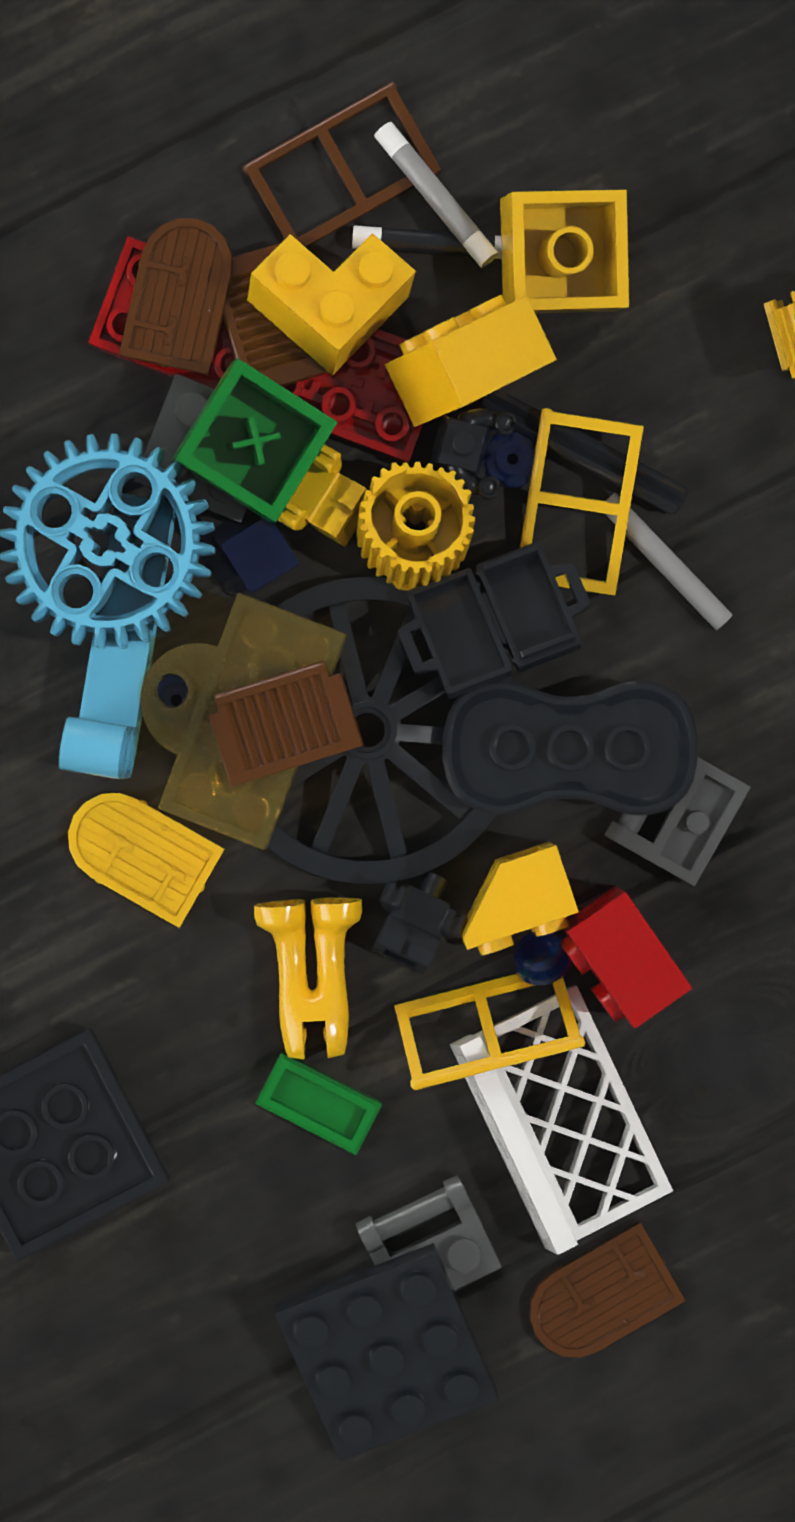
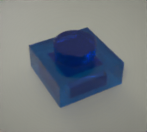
(260, 555)

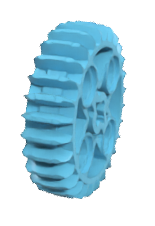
(127, 466)

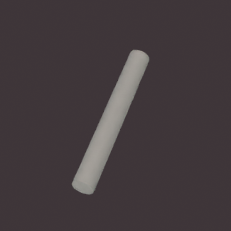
(673, 569)

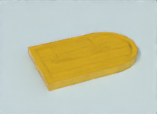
(142, 854)

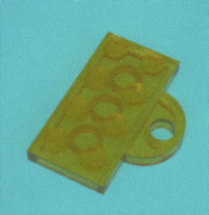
(254, 646)

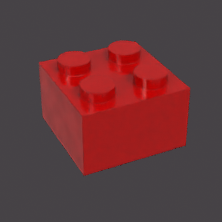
(625, 957)

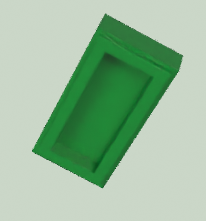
(319, 1103)

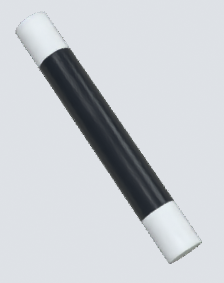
(419, 241)

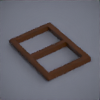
(321, 131)

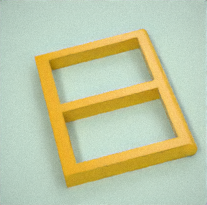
(620, 509)
(479, 993)

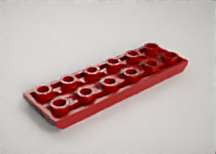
(356, 396)

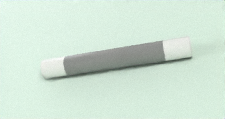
(436, 194)

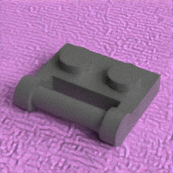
(691, 826)
(461, 1246)

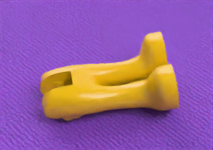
(296, 1000)

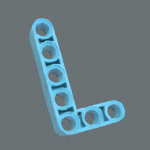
(110, 713)

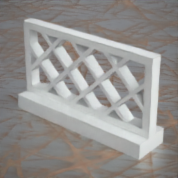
(525, 1153)

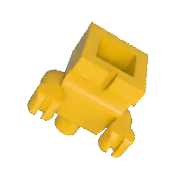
(325, 499)

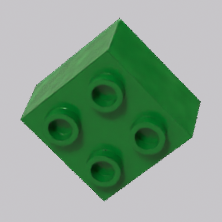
(254, 441)

